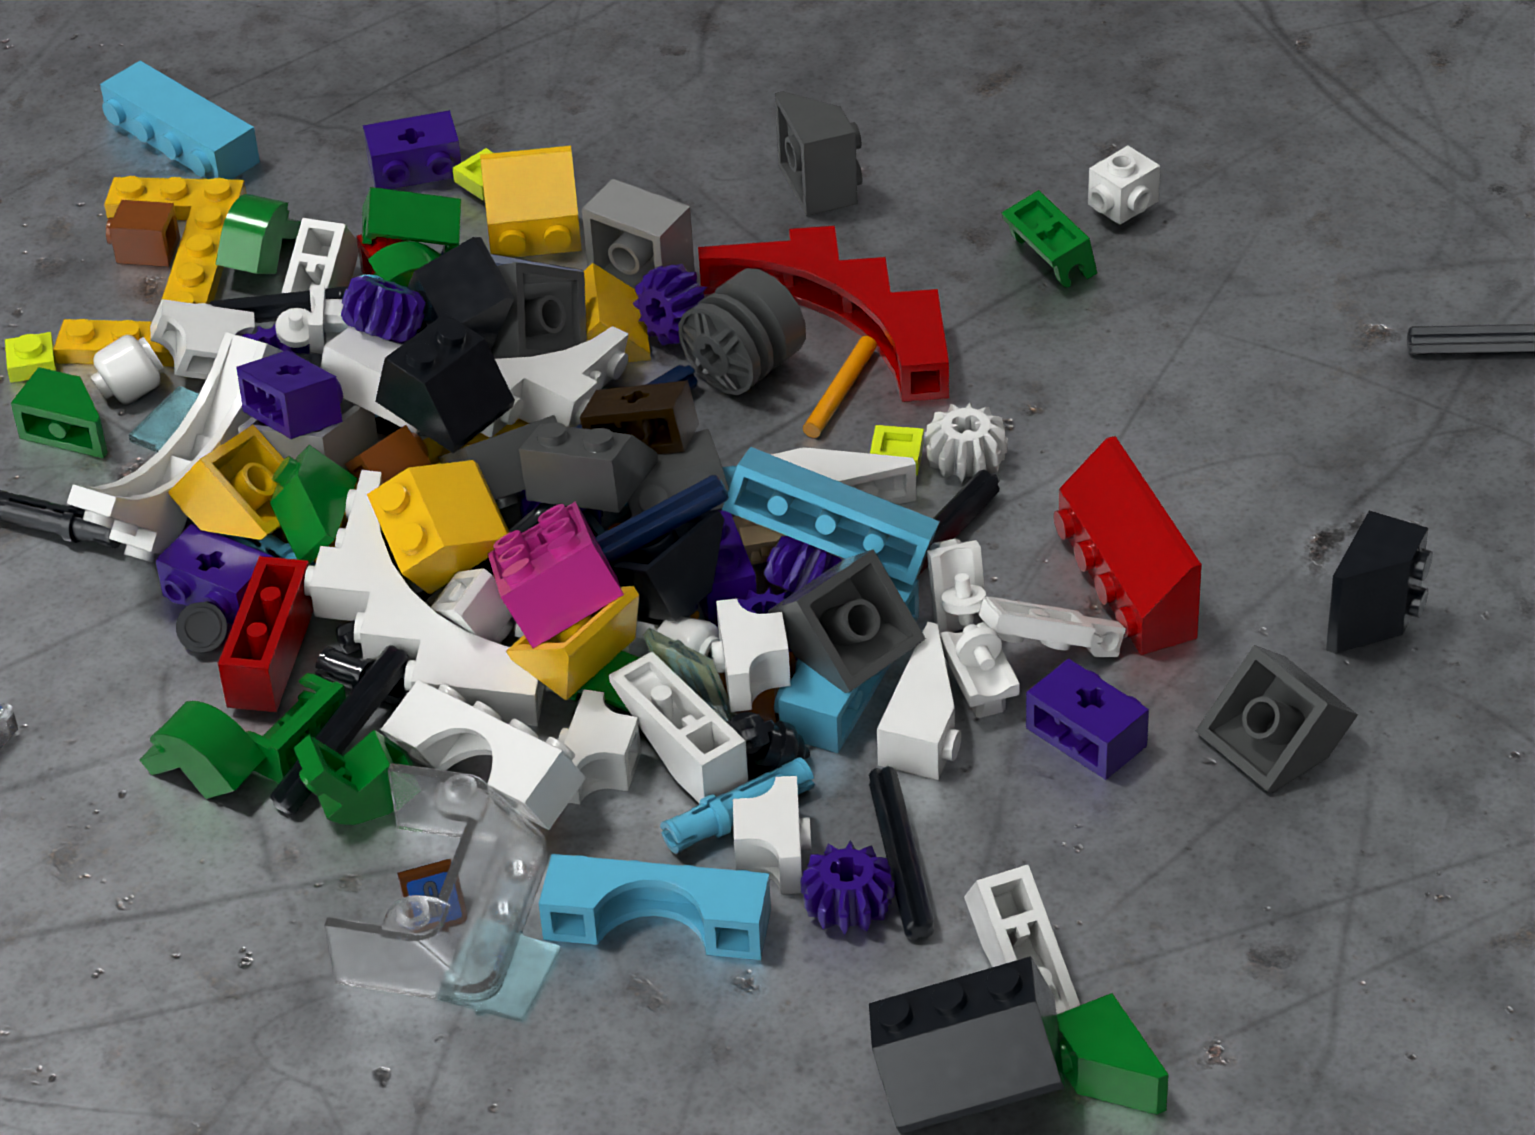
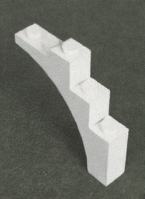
(540, 384)
(139, 503)
(364, 586)

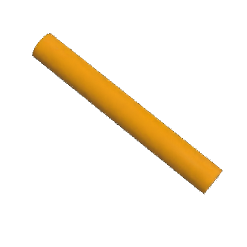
(839, 387)

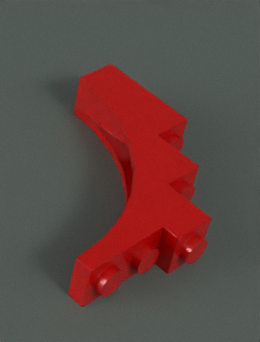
(853, 293)

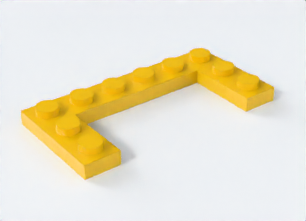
(194, 269)

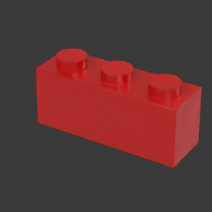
(266, 635)

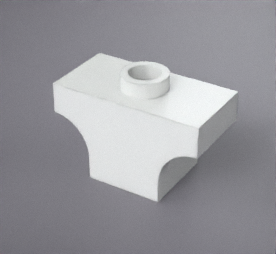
(195, 333)
(750, 653)
(603, 745)
(772, 834)

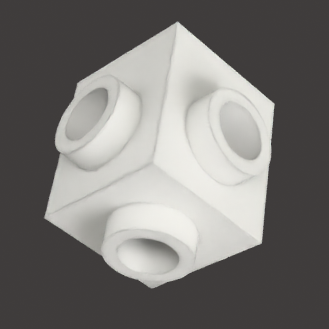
(1123, 184)

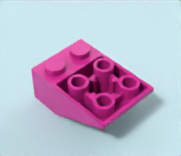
(553, 573)

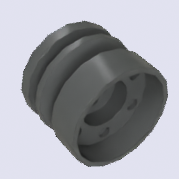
(742, 331)

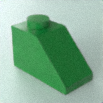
(59, 413)
(310, 500)
(1110, 1057)

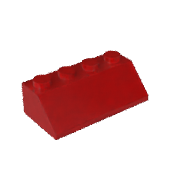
(1131, 549)

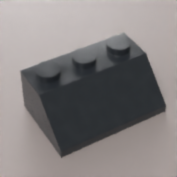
(967, 1045)

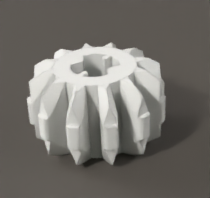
(965, 441)

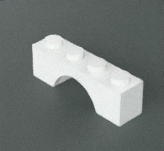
(527, 772)

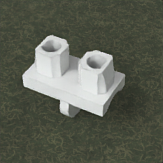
(300, 327)
(956, 583)
(980, 668)

